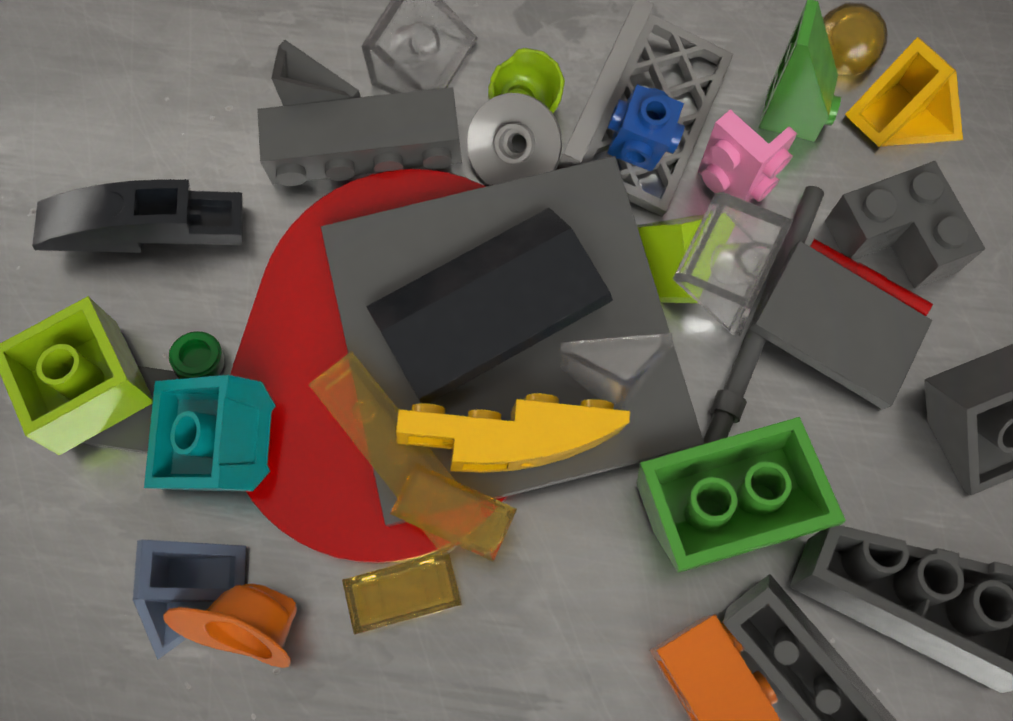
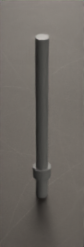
(729, 403)

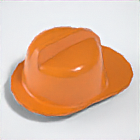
(240, 621)

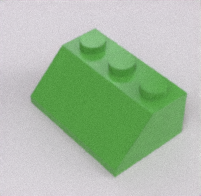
(737, 495)

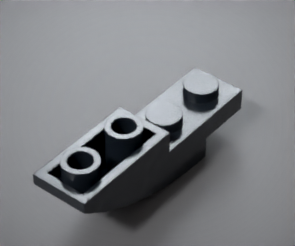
(134, 213)

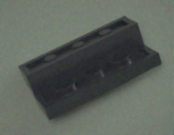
(489, 304)

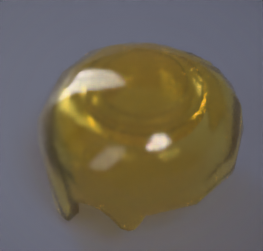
(855, 37)

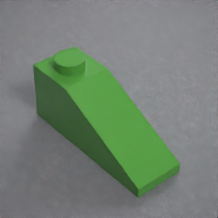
(804, 80)

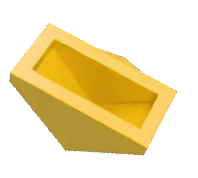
(911, 101)

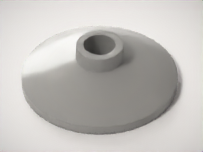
(492, 135)

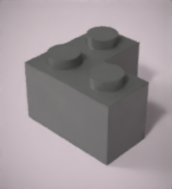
(912, 215)

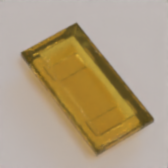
(454, 512)
(401, 592)

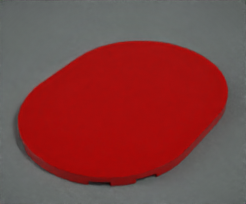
(318, 478)

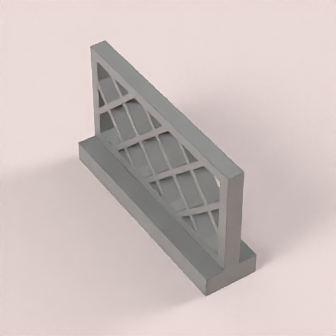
(615, 81)

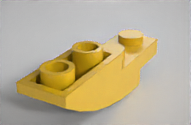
(535, 436)

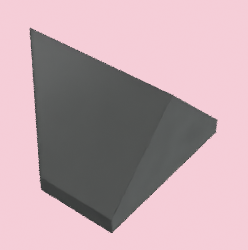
(305, 80)

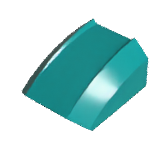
(209, 434)

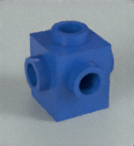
(645, 127)

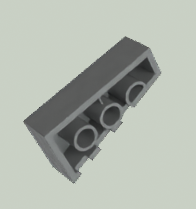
(918, 596)

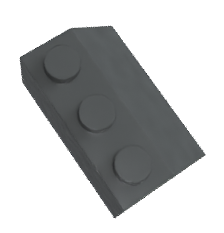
(974, 418)

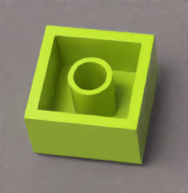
(71, 376)

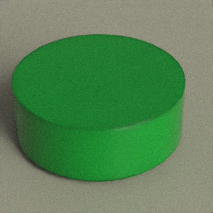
(196, 355)

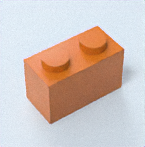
(711, 675)

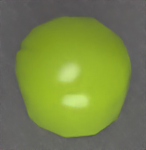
(531, 74)

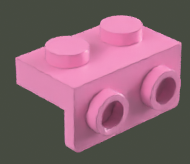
(742, 161)

